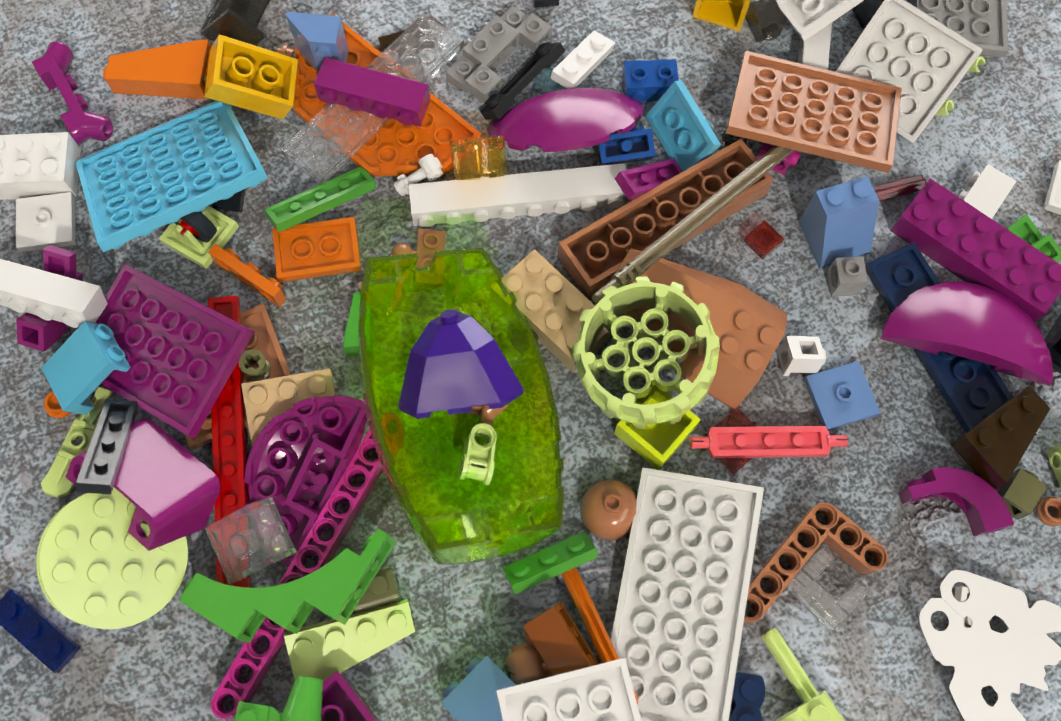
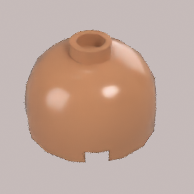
(609, 509)

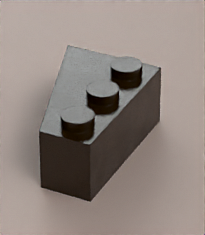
(1002, 437)

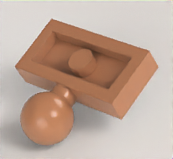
(427, 244)

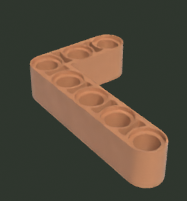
(797, 555)

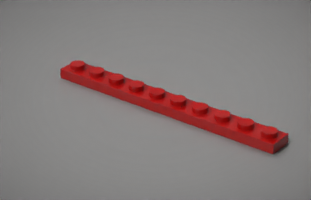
(229, 438)

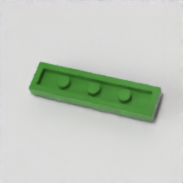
(320, 199)

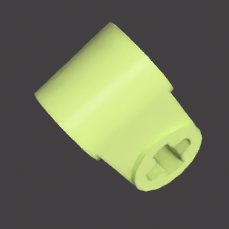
(478, 459)

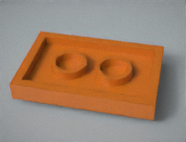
(317, 249)

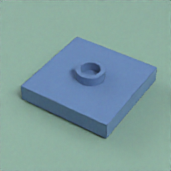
(841, 396)

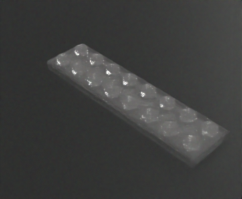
(340, 132)

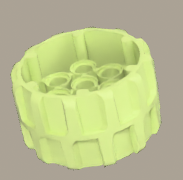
(662, 300)

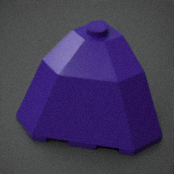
(456, 368)

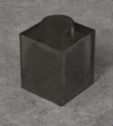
(765, 19)

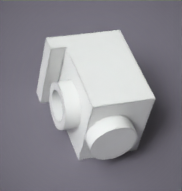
(801, 355)

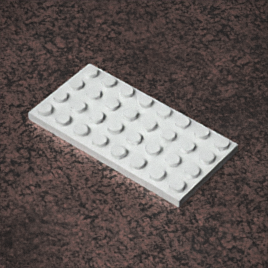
(686, 593)

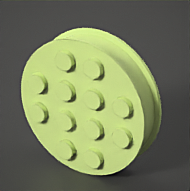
(99, 570)

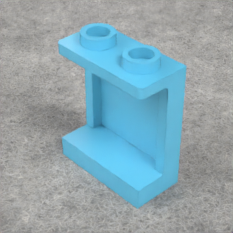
(83, 365)

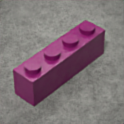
(372, 92)

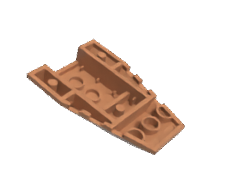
(743, 321)

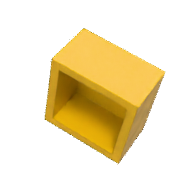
(722, 12)

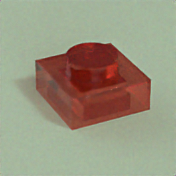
(763, 239)

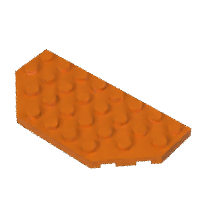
(394, 146)

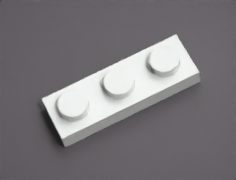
(582, 60)

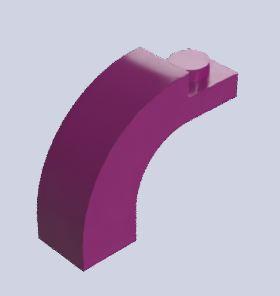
(33, 330)
(975, 497)

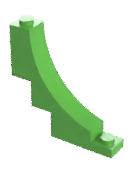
(331, 589)

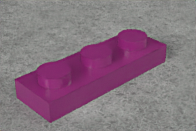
(645, 178)

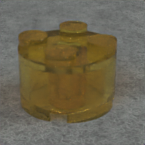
(478, 157)

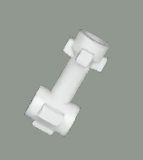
(429, 168)

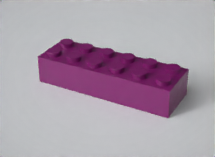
(979, 249)

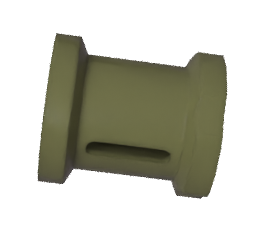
(251, 357)

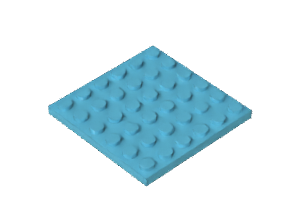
(167, 174)

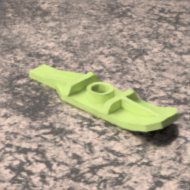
(83, 425)

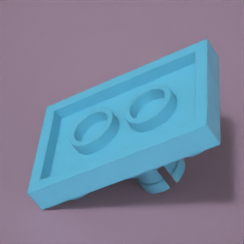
(682, 127)

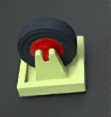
(198, 233)

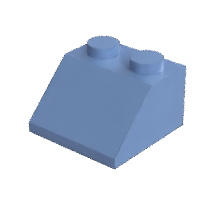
(318, 37)

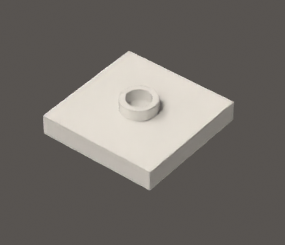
(45, 221)

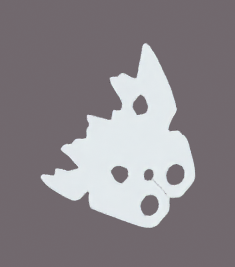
(987, 656)

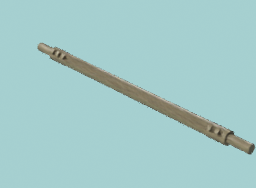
(695, 219)

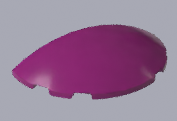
(567, 119)
(973, 325)
(303, 458)

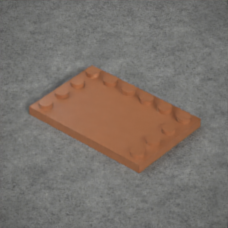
(816, 111)

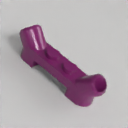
(53, 70)

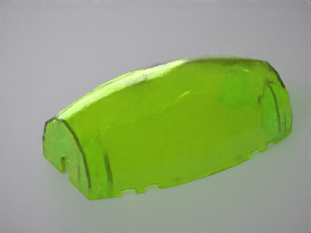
(422, 456)

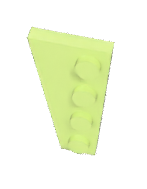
(333, 647)

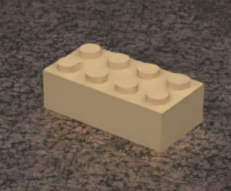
(550, 306)

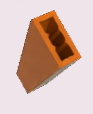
(161, 71)

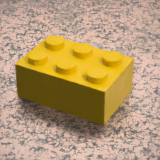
(251, 77)

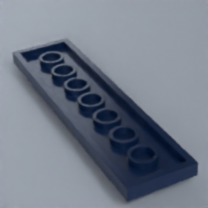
(966, 384)

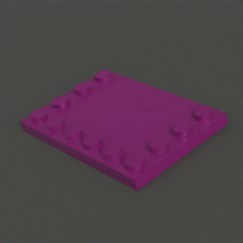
(174, 349)

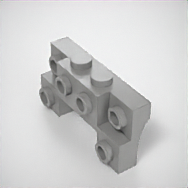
(492, 48)

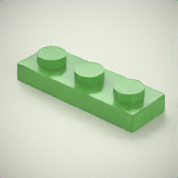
(550, 562)

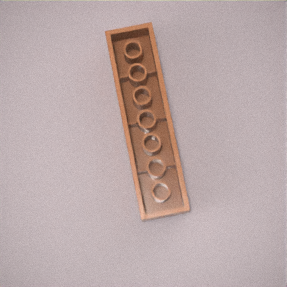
(600, 248)

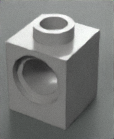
(847, 276)

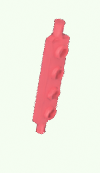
(768, 442)

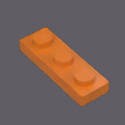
(248, 274)

